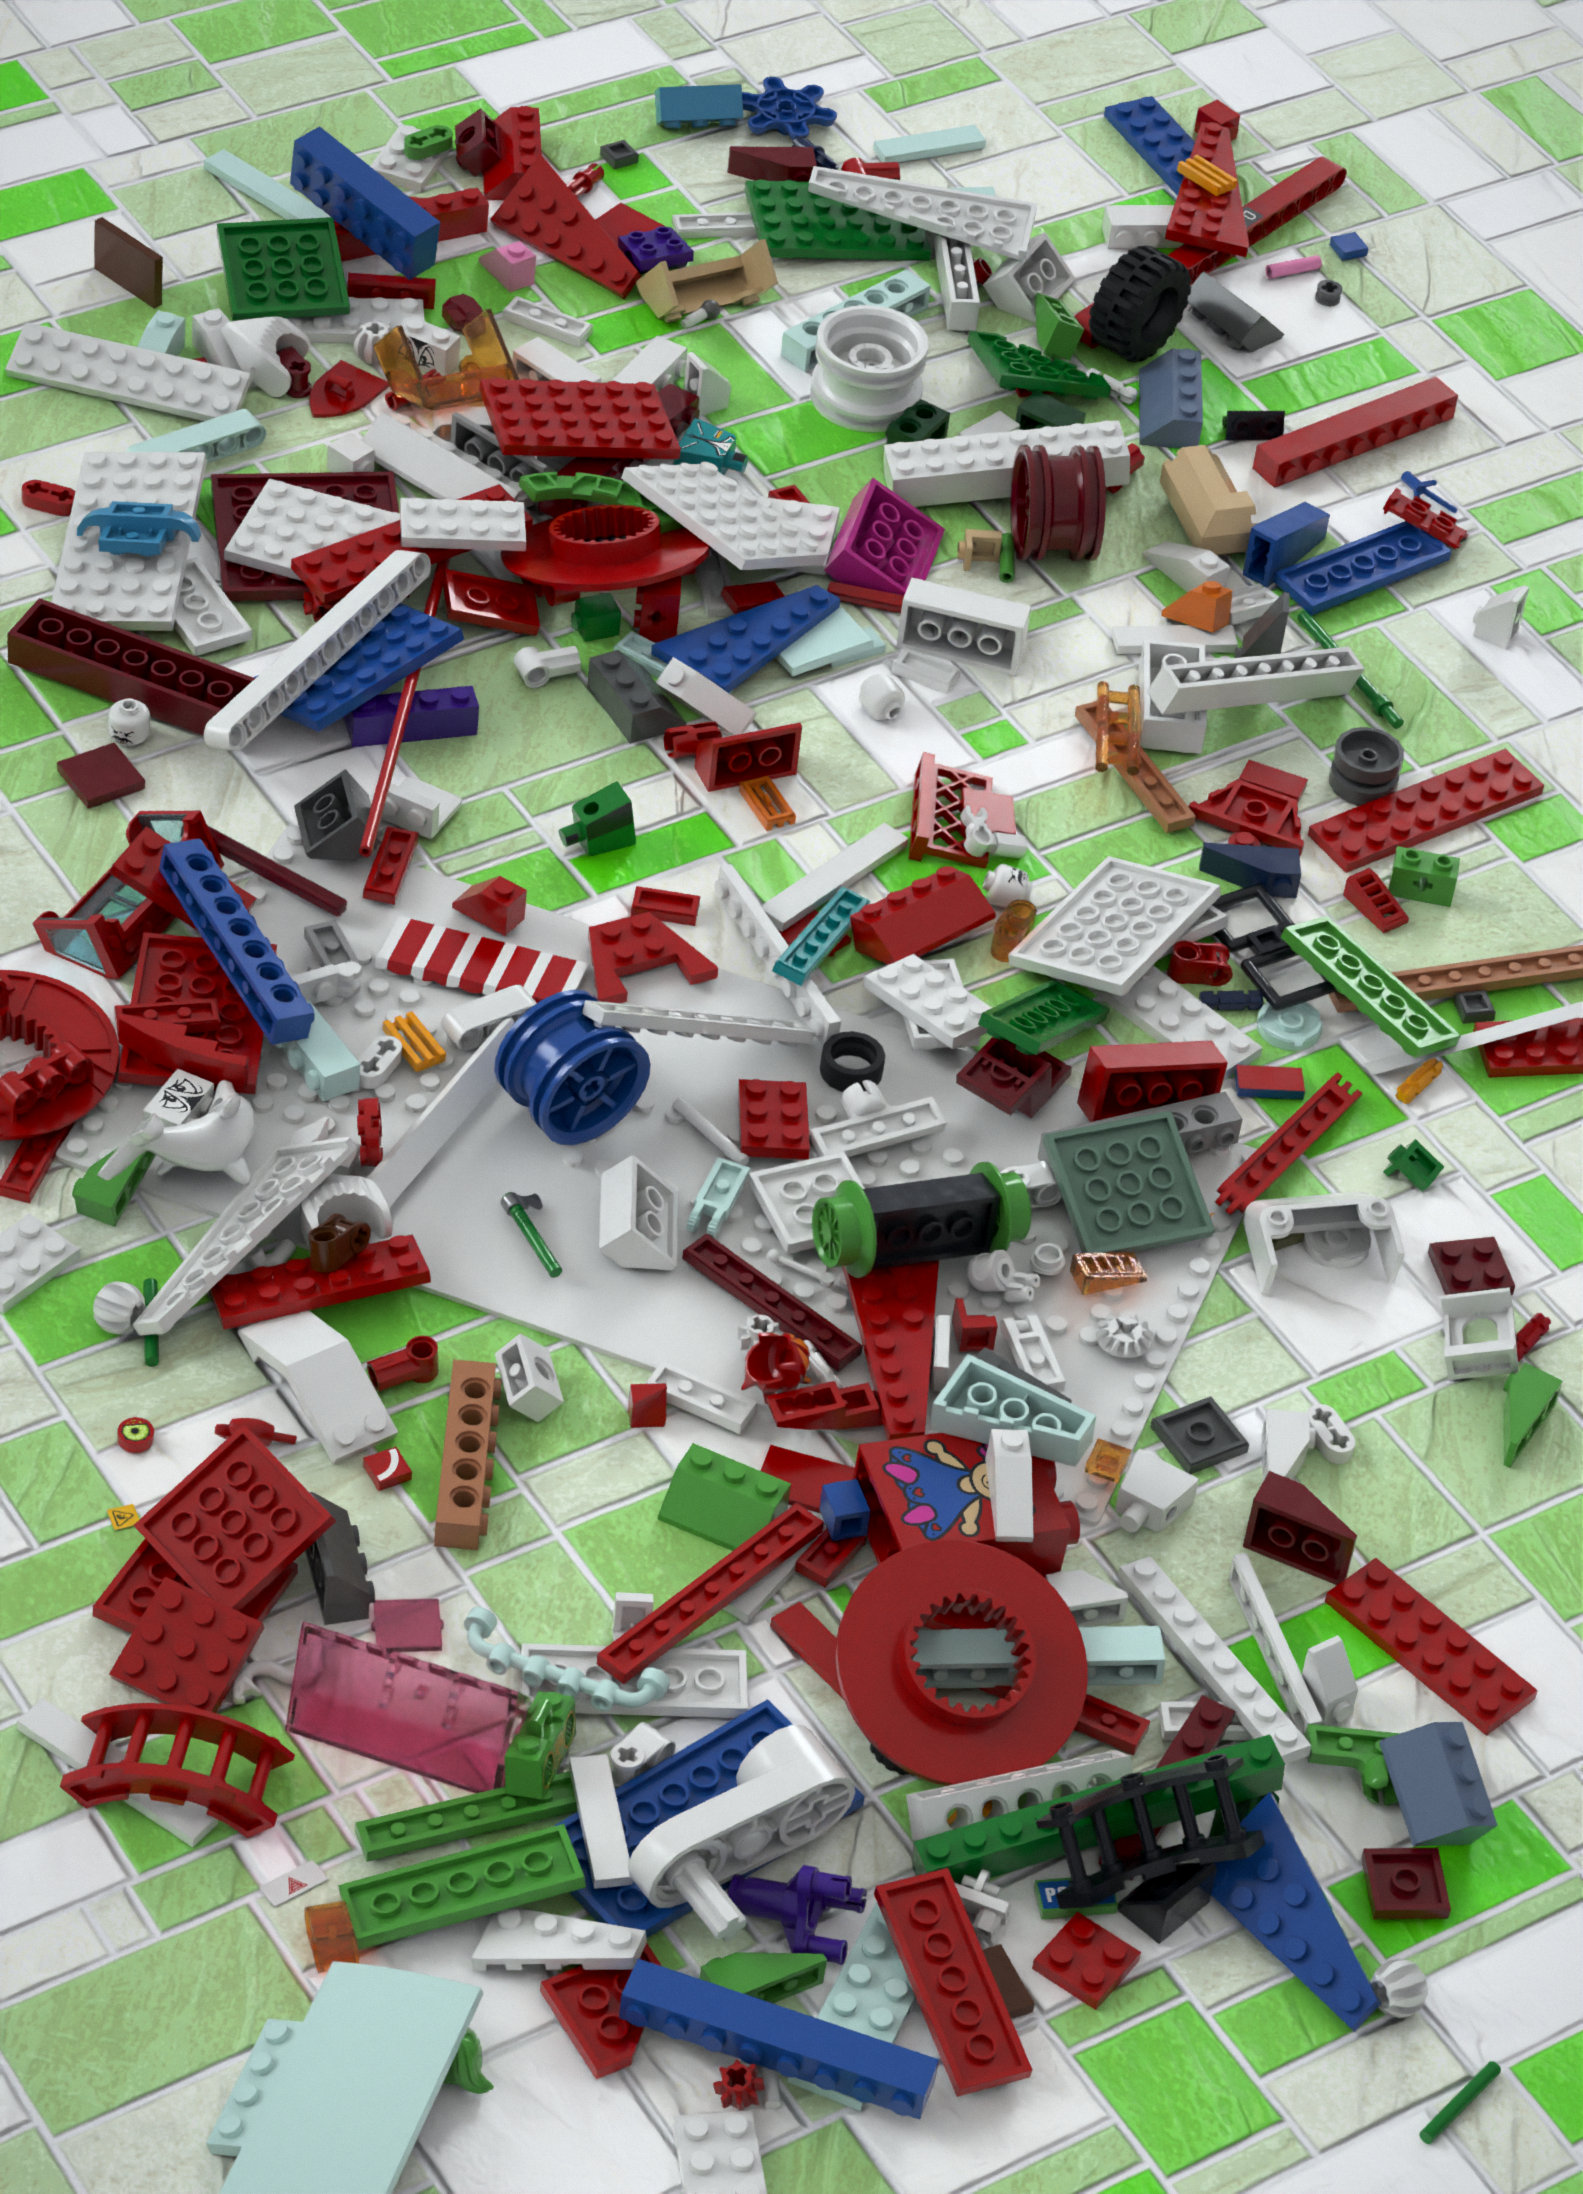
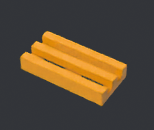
(1207, 175)
(419, 1039)

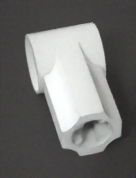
(539, 667)

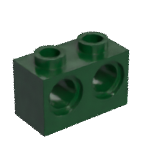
(918, 424)

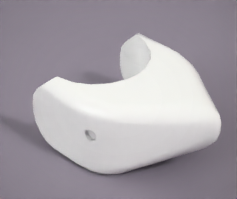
(255, 348)
(350, 1196)

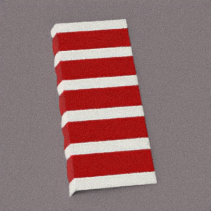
(474, 961)

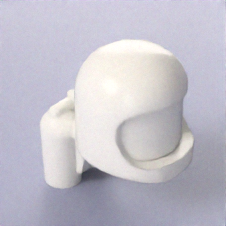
(996, 1273)

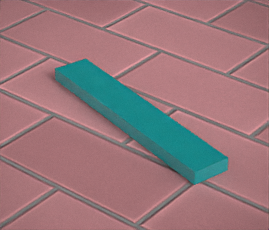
(819, 937)

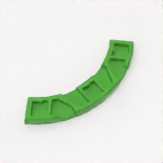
(591, 488)

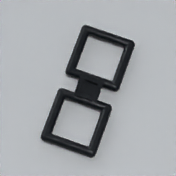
(1267, 948)

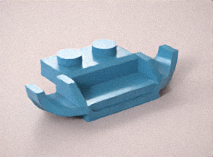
(138, 527)

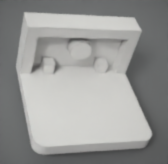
(419, 806)

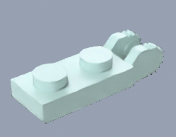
(718, 1195)

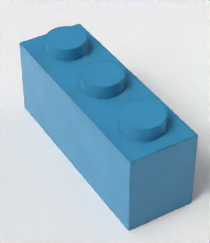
(699, 105)

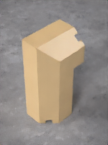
(1207, 501)

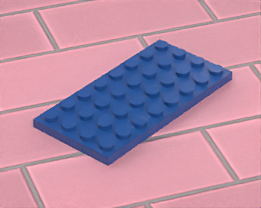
(665, 1791)

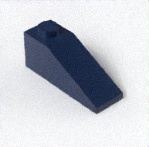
(1249, 865)

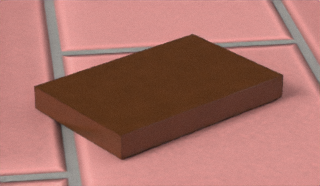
(128, 262)

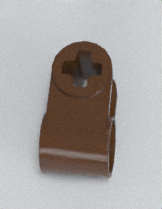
(336, 1242)

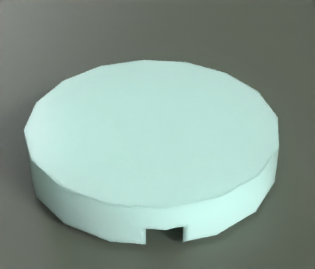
(1290, 1028)

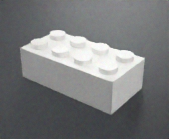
(963, 626)
(1175, 731)

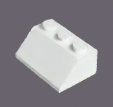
(1017, 281)
(638, 1217)

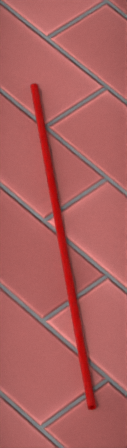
(398, 727)

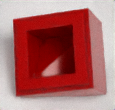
(647, 1405)

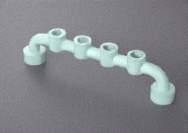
(480, 1625)

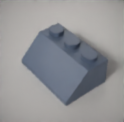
(1438, 1785)

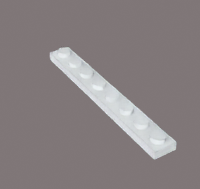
(770, 946)
(688, 1022)
(1212, 1658)

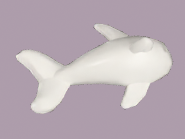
(203, 1144)

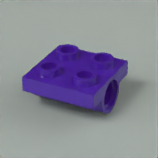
(654, 246)

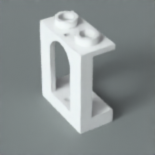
(1481, 1357)

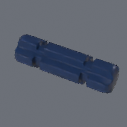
(1232, 999)

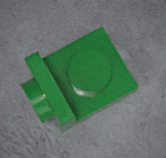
(1415, 1164)

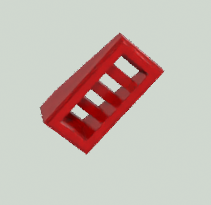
(1367, 884)

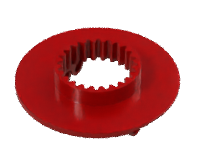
(565, 565)
(76, 1060)
(905, 1717)

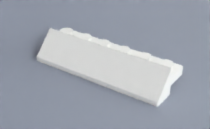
(433, 462)

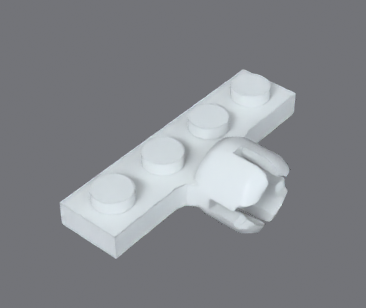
(875, 1123)

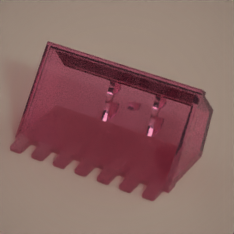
(403, 1710)

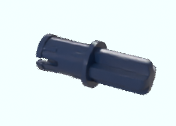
(822, 159)

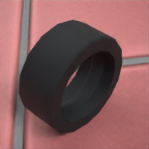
(856, 1045)

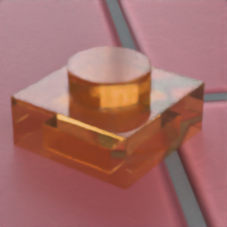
(1108, 1460)

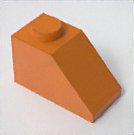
(1202, 607)

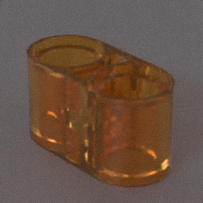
(1012, 928)
(330, 1934)

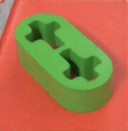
(428, 142)

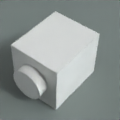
(350, 455)

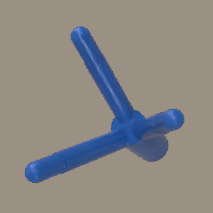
(1420, 488)

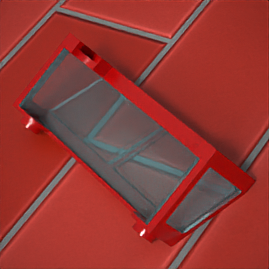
(110, 919)

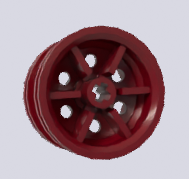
(1058, 502)

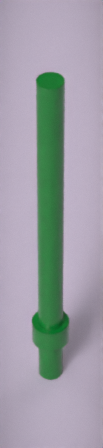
(1379, 702)

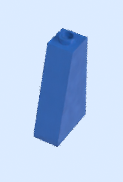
(1283, 541)

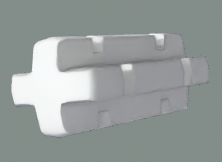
(1127, 394)
(819, 1369)

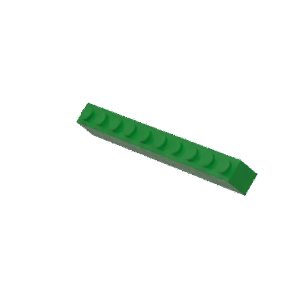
(1016, 1842)

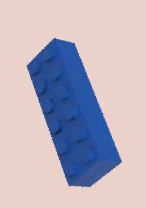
(364, 203)

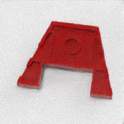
(637, 946)

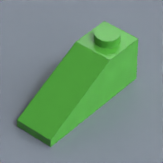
(1056, 327)
(108, 1198)
(1526, 1406)
(766, 1974)

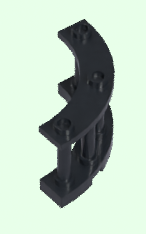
(1153, 1860)

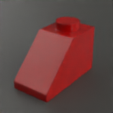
(494, 904)

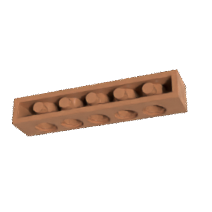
(465, 1455)

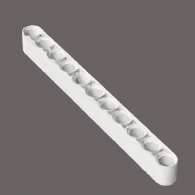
(316, 650)

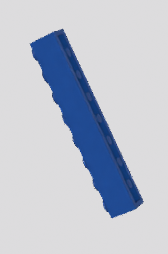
(778, 2039)

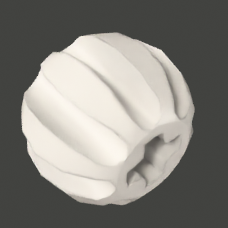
(366, 337)
(118, 1307)
(1400, 1988)

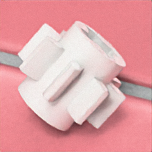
(755, 1325)

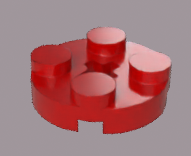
(370, 1129)

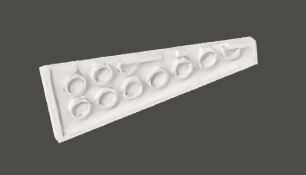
(969, 217)
(256, 1210)

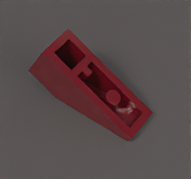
(772, 163)

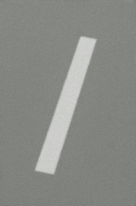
(1481, 1037)

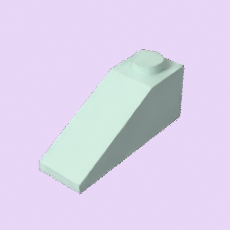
(164, 334)

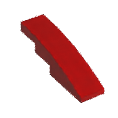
(172, 1048)
(826, 1407)

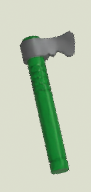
(514, 1206)

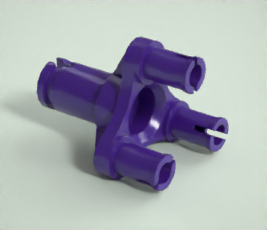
(800, 1906)

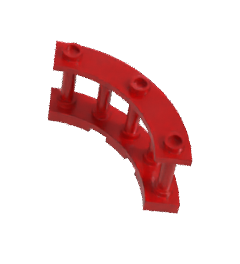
(169, 1782)

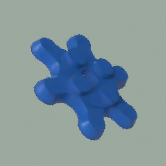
(786, 109)

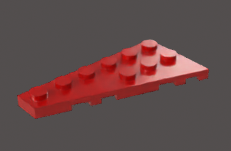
(557, 224)

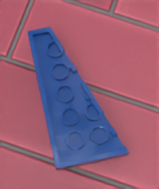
(747, 641)
(1290, 1915)

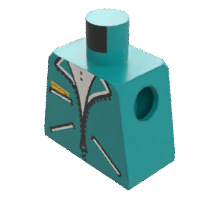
(712, 445)

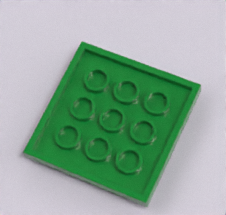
(283, 268)

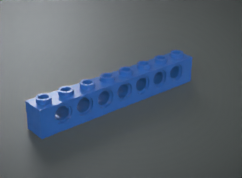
(236, 941)

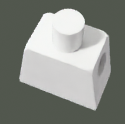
(1153, 1493)

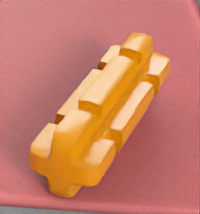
(1419, 1080)

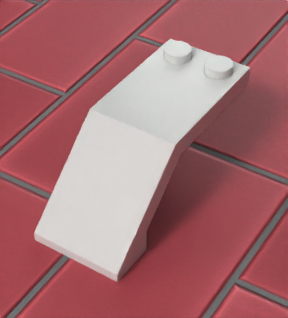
(325, 1381)

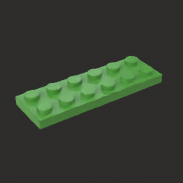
(1370, 986)
(462, 1886)

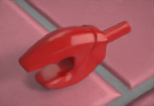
(262, 1430)

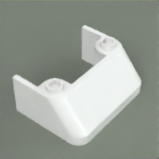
(1315, 1213)

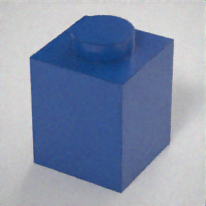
(844, 1510)

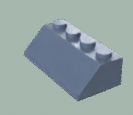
(1171, 400)

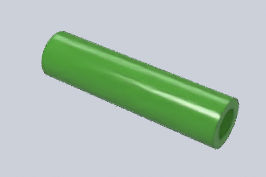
(1007, 558)

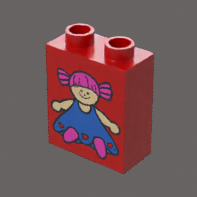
(940, 1491)

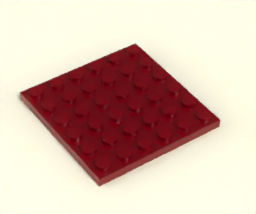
(236, 494)

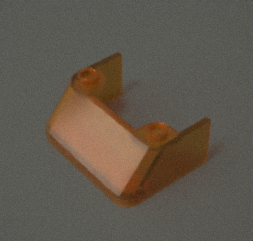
(488, 361)

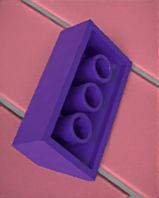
(431, 716)

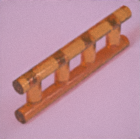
(1105, 737)

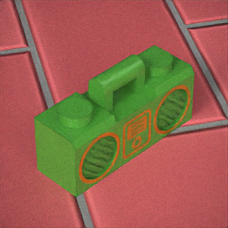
(540, 1745)

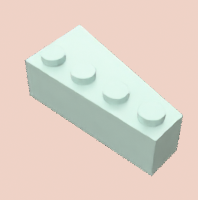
(989, 1398)

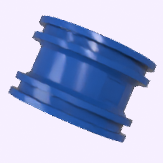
(570, 1071)

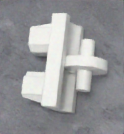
(982, 1899)

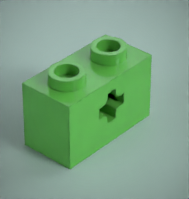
(1424, 876)

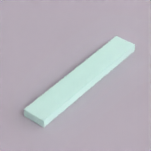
(261, 187)

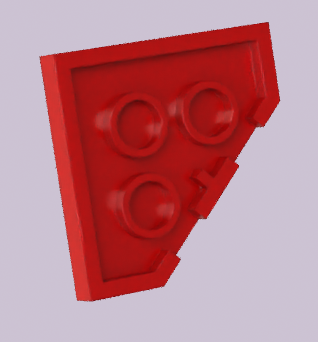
(589, 2013)

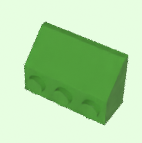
(722, 1498)

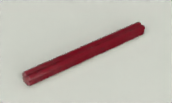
(279, 874)

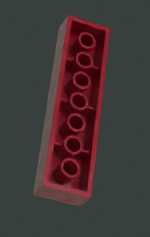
(122, 665)

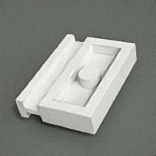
(1250, 603)

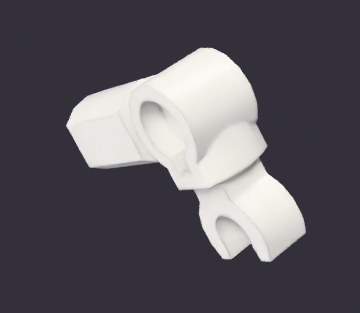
(982, 840)

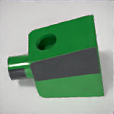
(601, 822)

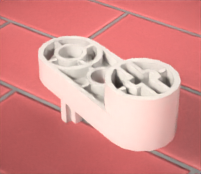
(782, 1799)

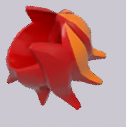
(776, 1364)

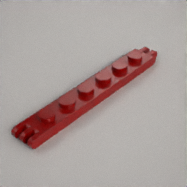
(1287, 1145)

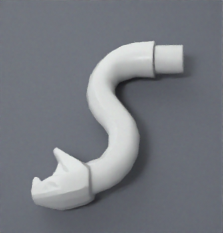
(243, 1683)

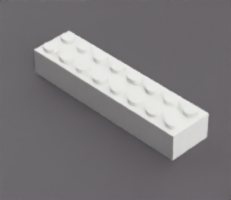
(983, 464)

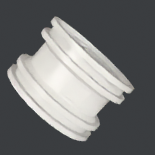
(868, 367)

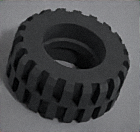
(1139, 303)

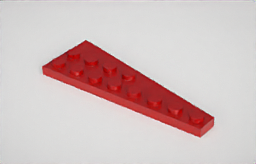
(896, 1331)

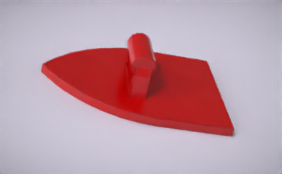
(344, 390)

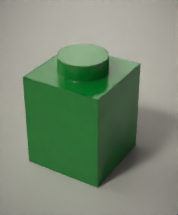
(596, 617)

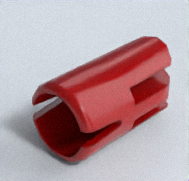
(685, 738)

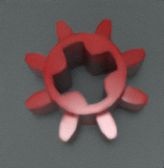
(316, 607)
(739, 2085)

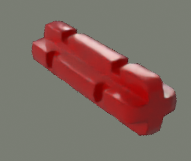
(1531, 1333)

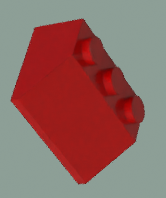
(748, 756)

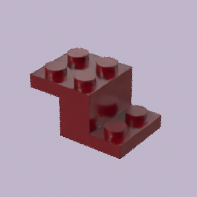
(1013, 1078)

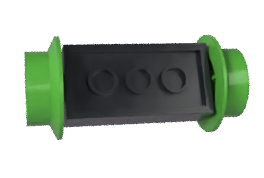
(920, 1220)

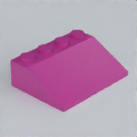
(883, 542)

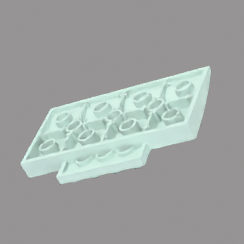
(345, 2089)

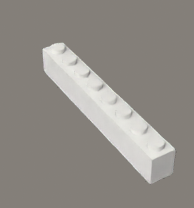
(656, 364)
(1255, 680)

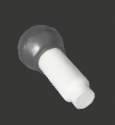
(709, 310)

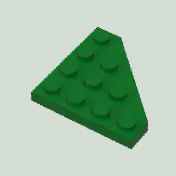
(1030, 370)

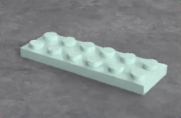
(868, 1995)

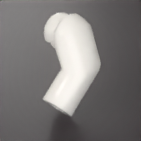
(280, 1255)

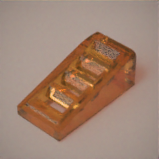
(1089, 1273)

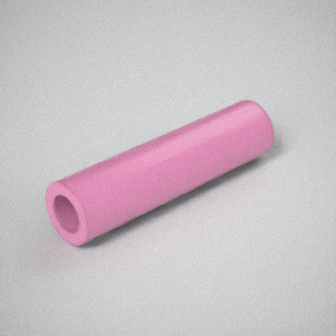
(1293, 266)

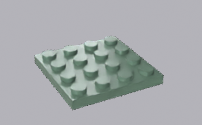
(1128, 1184)

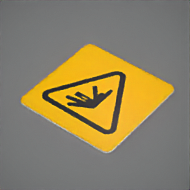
(123, 1516)

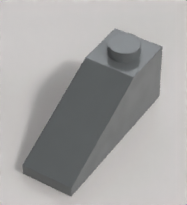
(1268, 632)

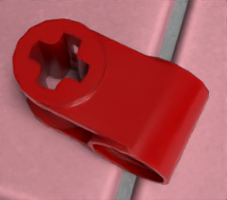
(1198, 961)

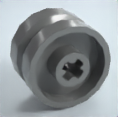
(1365, 765)

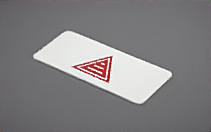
(293, 1883)

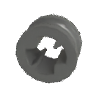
(1328, 293)

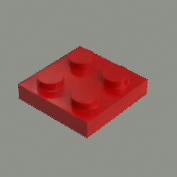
(1086, 1960)

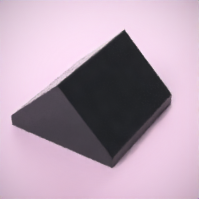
(1169, 1900)

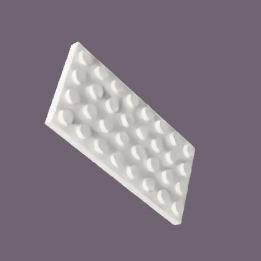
(128, 587)

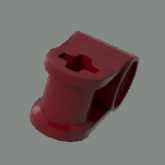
(298, 369)

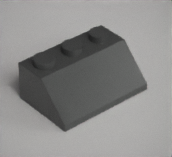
(1231, 315)
(631, 697)
(334, 819)
(340, 1570)

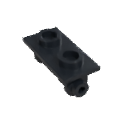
(1253, 425)

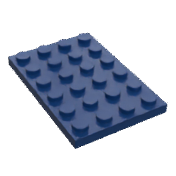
(376, 662)

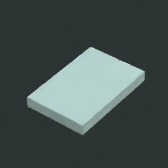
(826, 643)

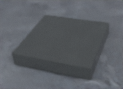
(1199, 1435)

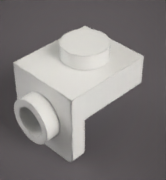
(630, 1610)

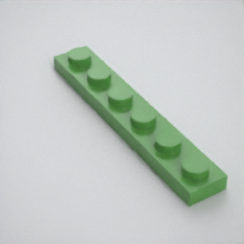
(460, 1819)

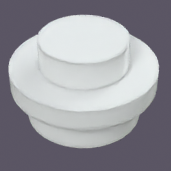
(1047, 1259)

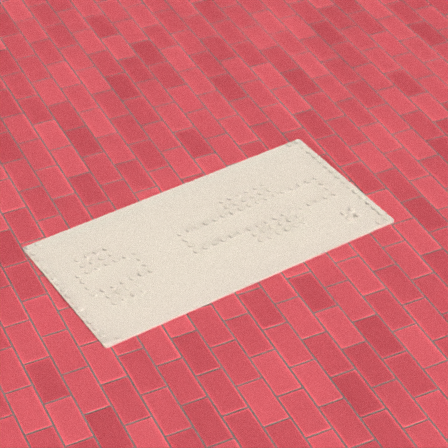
(678, 1313)

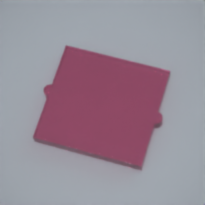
(408, 1625)

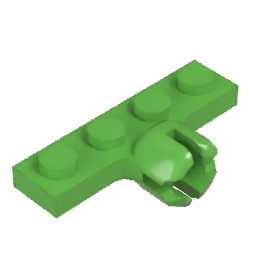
(1357, 1750)

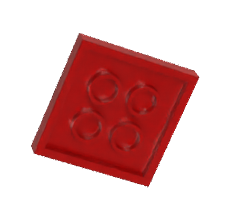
(186, 1648)

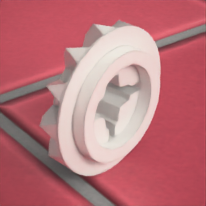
(1122, 1345)

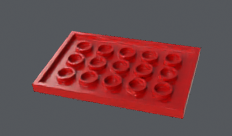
(579, 419)
(185, 970)

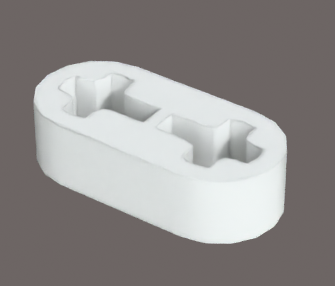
(384, 1065)
(1334, 1431)

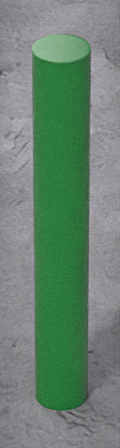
(151, 1342)
(1460, 2102)

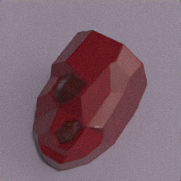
(460, 311)

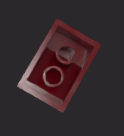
(1299, 1530)

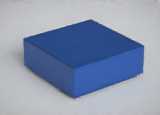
(1348, 246)

